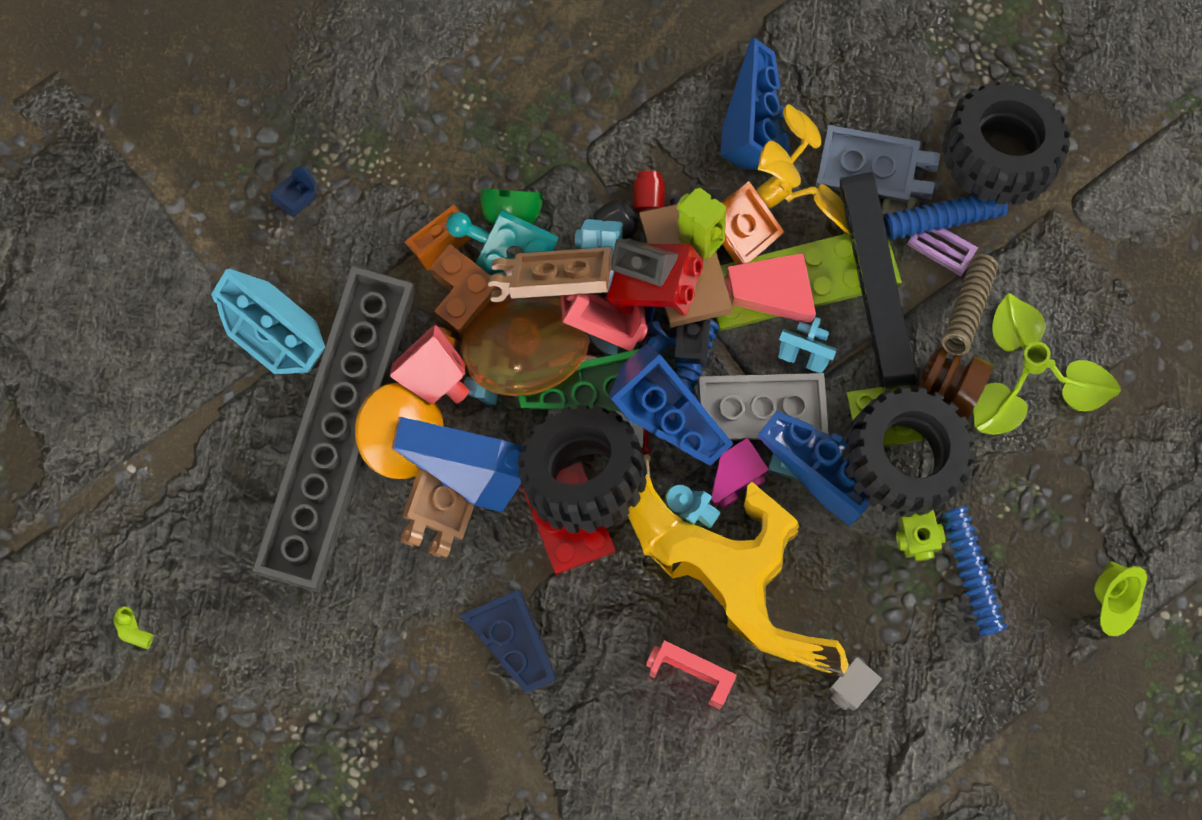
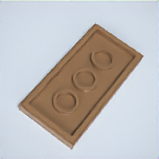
(710, 291)

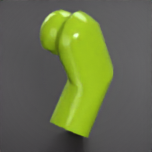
(128, 630)

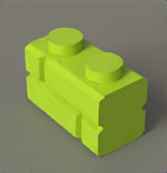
(701, 222)

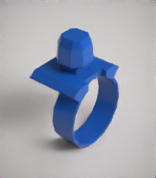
(659, 339)

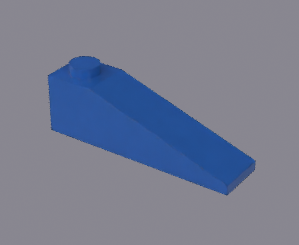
(754, 110)
(662, 404)
(469, 463)
(817, 463)

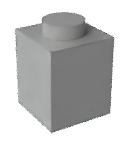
(854, 685)

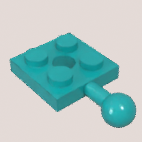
(505, 233)

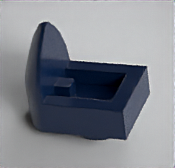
(295, 191)

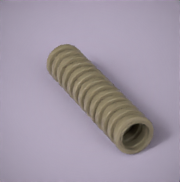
(970, 304)

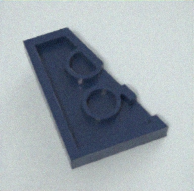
(514, 639)

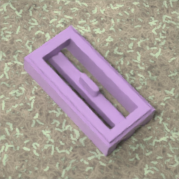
(940, 258)

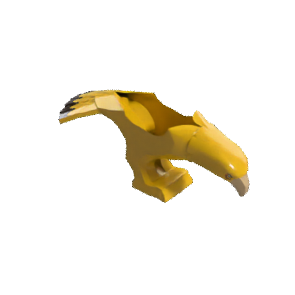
(734, 571)

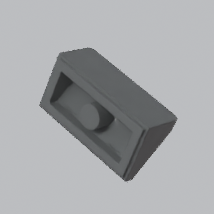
(642, 261)

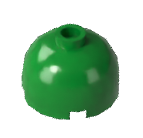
(517, 203)

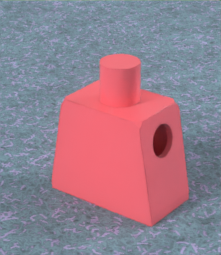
(431, 368)

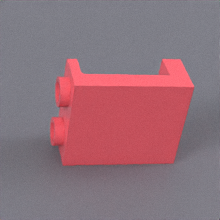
(600, 318)
(695, 666)

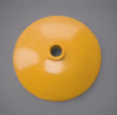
(377, 427)

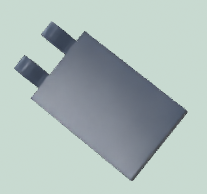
(887, 157)

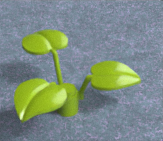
(1023, 326)

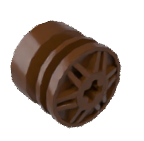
(955, 381)

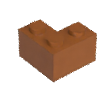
(467, 290)

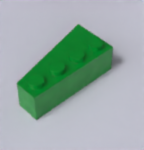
(586, 386)

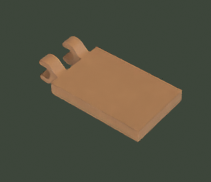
(552, 273)
(438, 509)

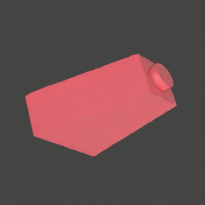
(773, 287)

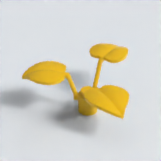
(786, 177)

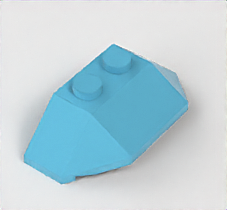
(267, 323)

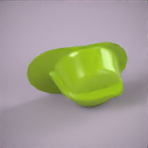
(1121, 596)

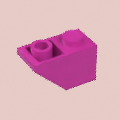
(735, 472)

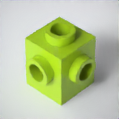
(925, 526)

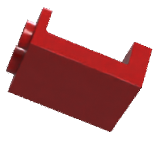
(676, 291)

